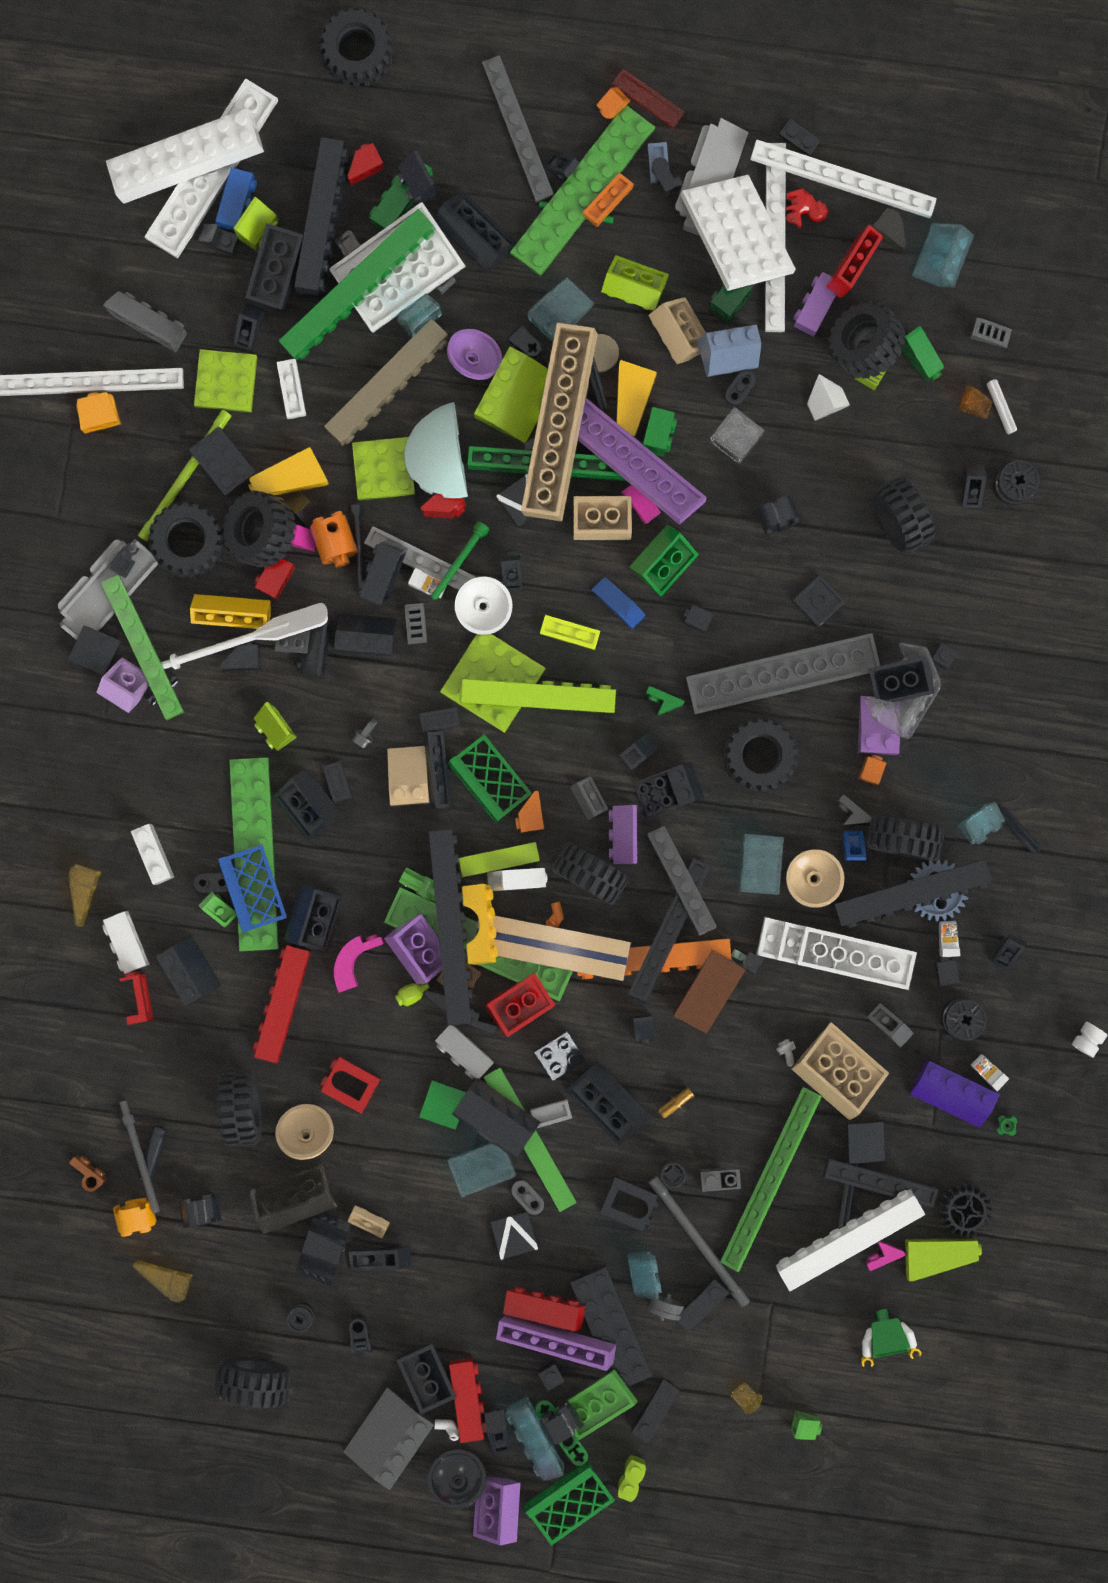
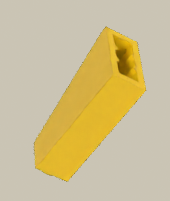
(633, 393)
(290, 475)

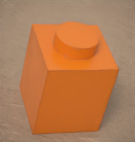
(612, 103)
(872, 770)

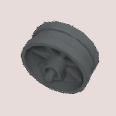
(666, 1308)

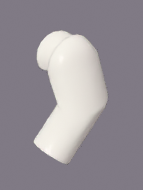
(450, 1426)

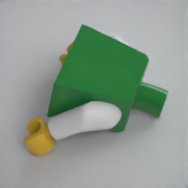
(887, 1338)

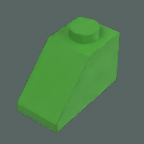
(805, 1426)

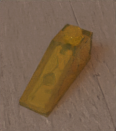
(82, 888)
(166, 1280)

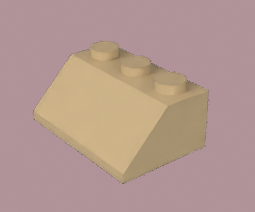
(678, 329)
(602, 518)

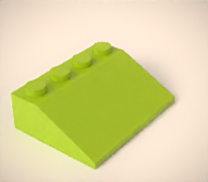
(514, 396)

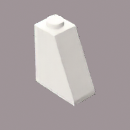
(517, 879)

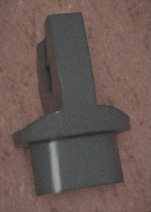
(363, 737)

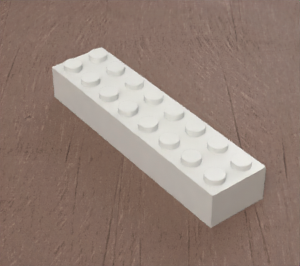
(184, 156)

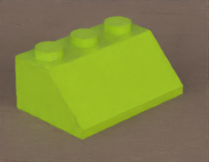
(634, 283)

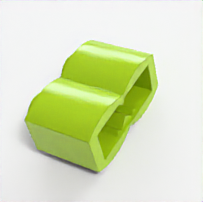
(629, 1481)

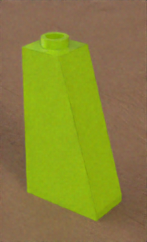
(935, 1256)

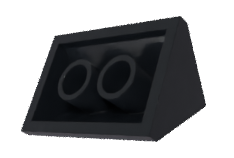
(902, 680)

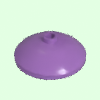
(474, 354)

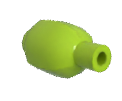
(411, 994)

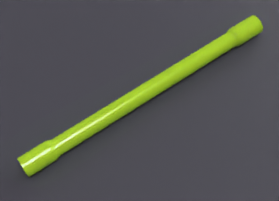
(220, 421)

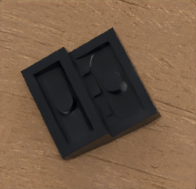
(865, 1142)

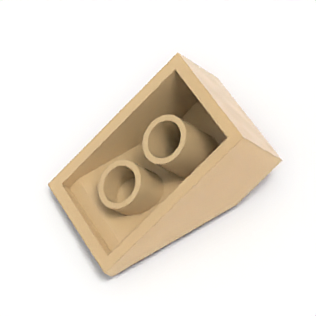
(408, 776)

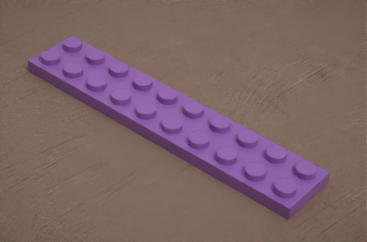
(638, 464)

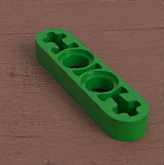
(580, 1448)

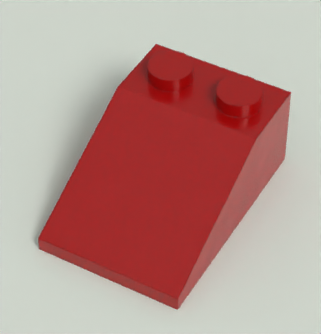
(519, 1005)

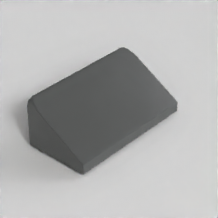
(589, 798)

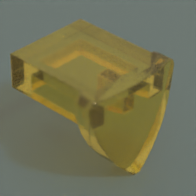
(746, 1398)

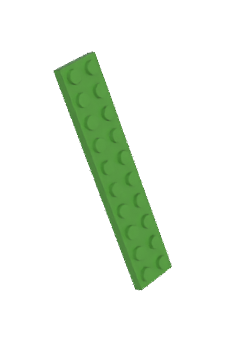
(591, 176)
(251, 829)
(408, 905)

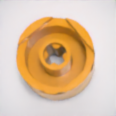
(134, 1217)

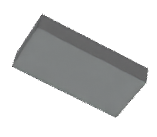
(552, 1113)

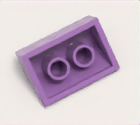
(623, 834)
(417, 948)
(497, 1511)

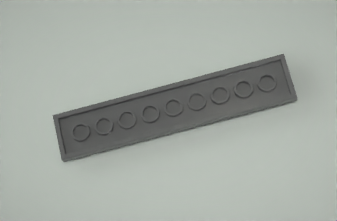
(782, 673)

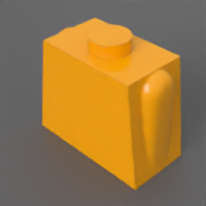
(97, 412)

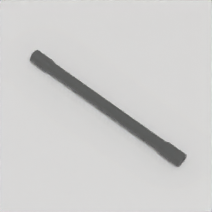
(736, 1291)

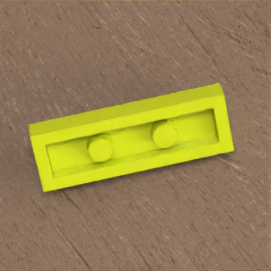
(570, 632)

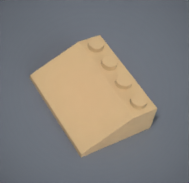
(840, 1071)

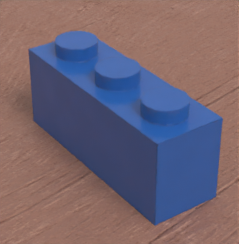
(235, 198)

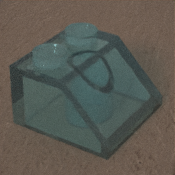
(419, 314)
(981, 823)

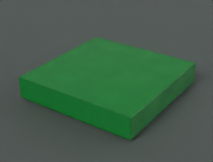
(441, 1103)

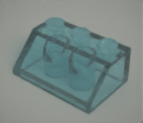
(943, 254)

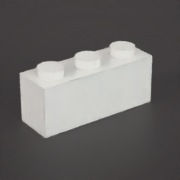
(152, 854)
(125, 942)

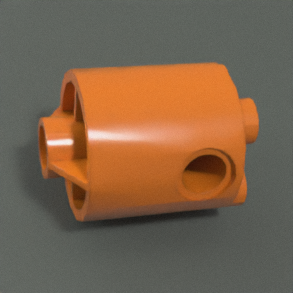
(337, 545)

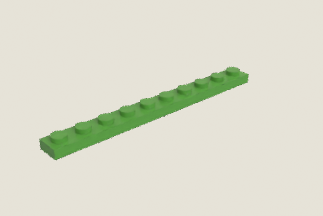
(770, 1179)

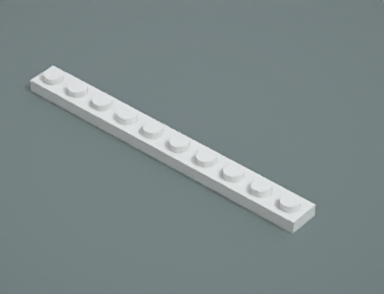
(843, 179)
(776, 210)
(91, 381)

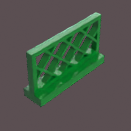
(475, 787)
(560, 1489)

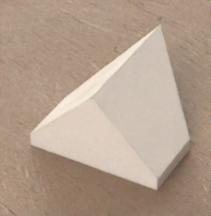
(826, 398)

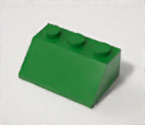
(664, 560)

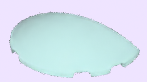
(435, 454)

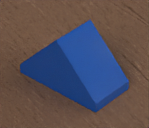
(853, 846)

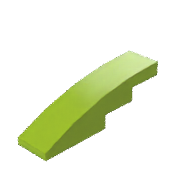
(498, 859)

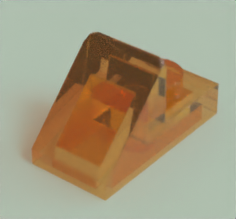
(975, 403)

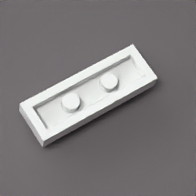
(291, 388)

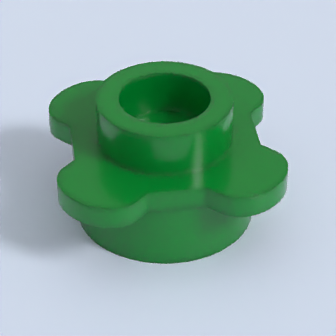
(1011, 1130)

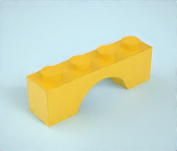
(482, 948)

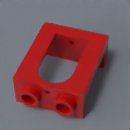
(142, 998)
(344, 1065)

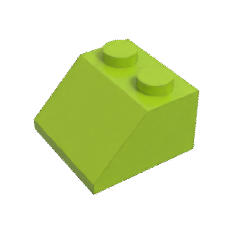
(253, 223)

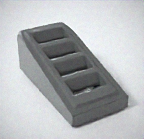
(993, 326)
(412, 607)

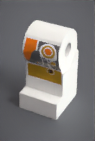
(424, 582)
(948, 939)
(989, 1072)

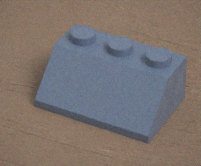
(730, 350)

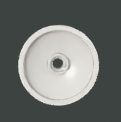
(485, 591)

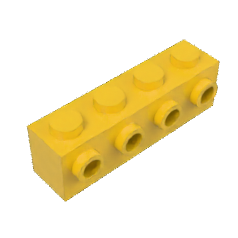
(230, 611)

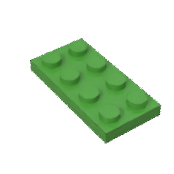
(601, 1402)

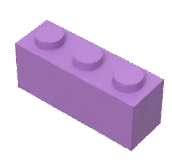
(815, 305)

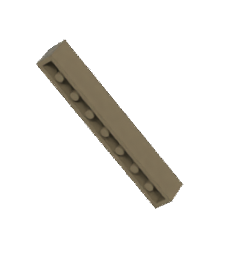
(387, 382)

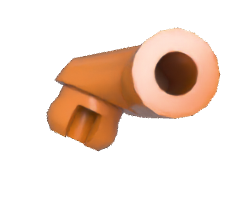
(557, 916)

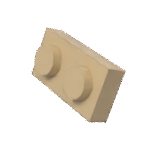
(368, 1221)

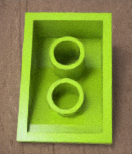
(274, 727)

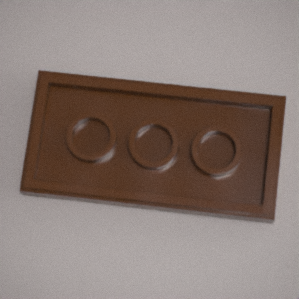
(709, 991)

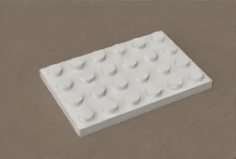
(737, 232)
(418, 275)

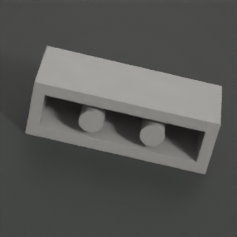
(464, 1052)

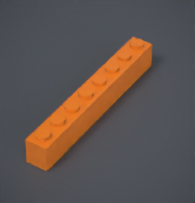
(681, 955)

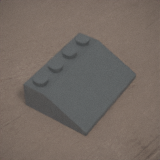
(389, 1438)

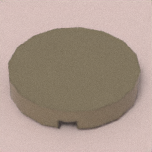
(605, 353)

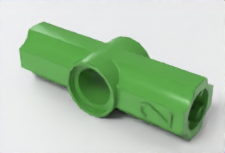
(415, 881)

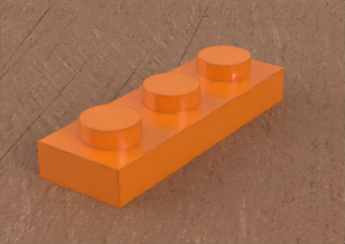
(608, 199)

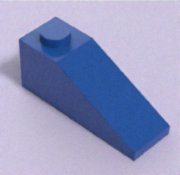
(619, 603)

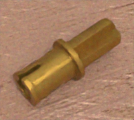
(676, 1102)

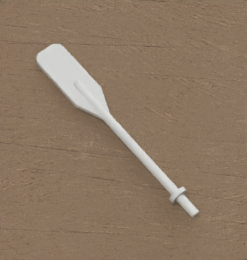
(275, 629)

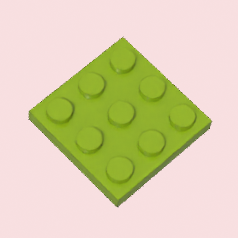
(225, 381)
(382, 469)

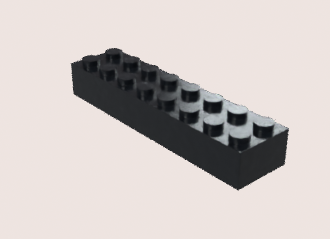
(321, 219)

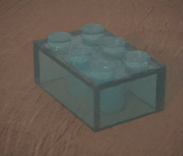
(761, 864)
(481, 1168)

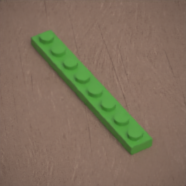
(142, 647)

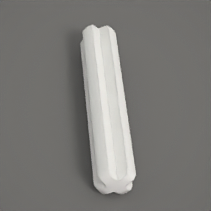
(1001, 406)

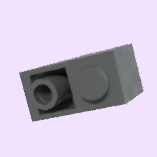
(719, 1179)

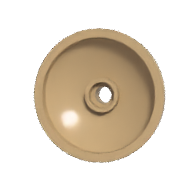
(828, 873)
(304, 1121)

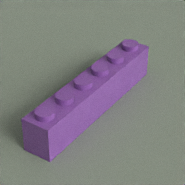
(556, 1342)

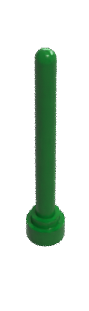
(479, 530)

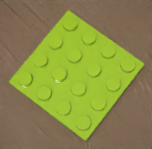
(492, 658)

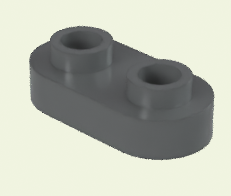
(527, 1197)

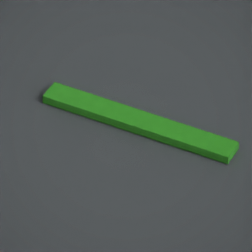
(536, 1149)

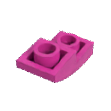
(643, 506)

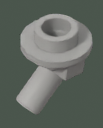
(786, 1047)

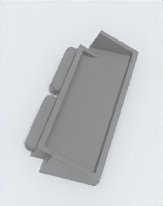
(714, 159)
(87, 599)

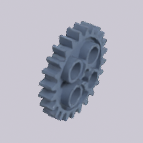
(951, 903)

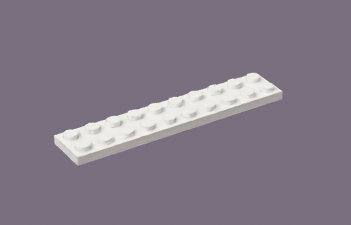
(195, 196)

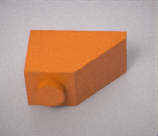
(530, 815)

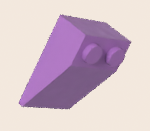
(873, 736)

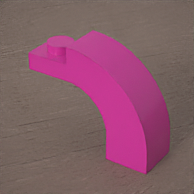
(344, 964)

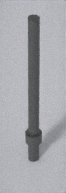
(128, 1121)

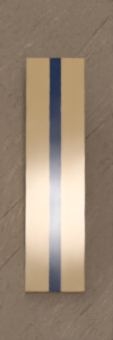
(560, 948)

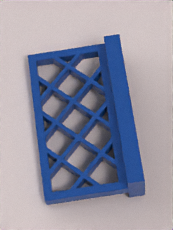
(236, 894)

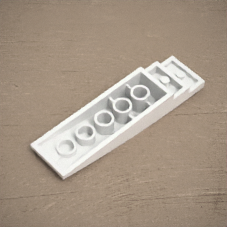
(836, 953)

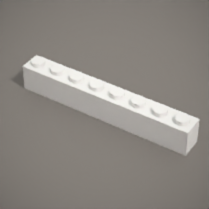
(850, 1239)

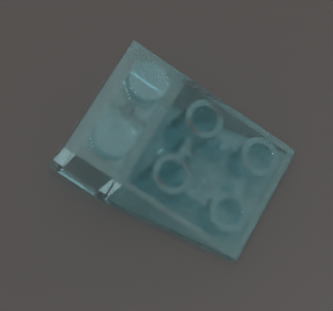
(561, 305)
(643, 1276)

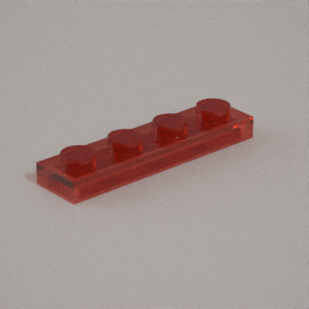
(648, 98)

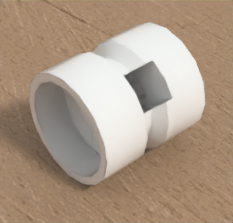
(1089, 1039)

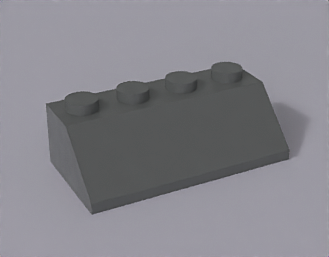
(146, 320)

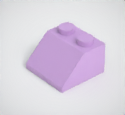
(123, 685)

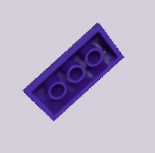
(954, 1094)

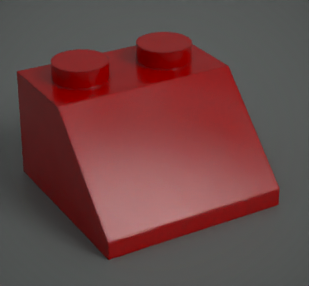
(443, 507)

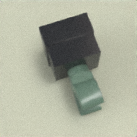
(751, 962)

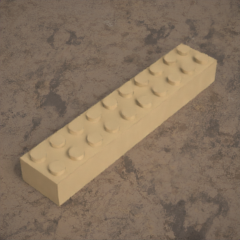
(559, 422)

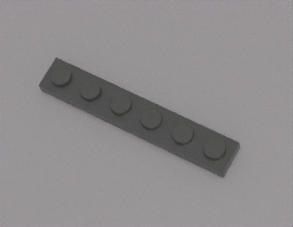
(681, 881)

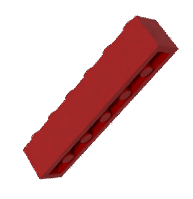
(282, 1003)

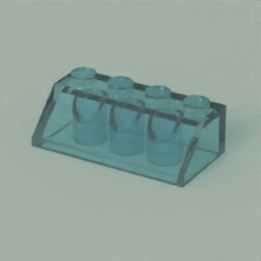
(537, 1447)

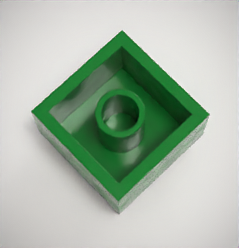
(658, 431)

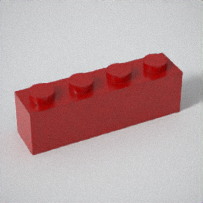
(854, 261)
(544, 1309)
(467, 1402)

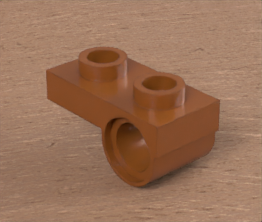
(83, 1165)

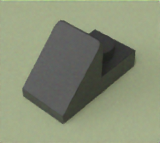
(857, 814)

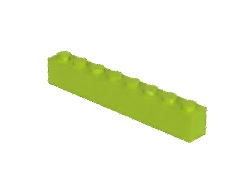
(537, 695)

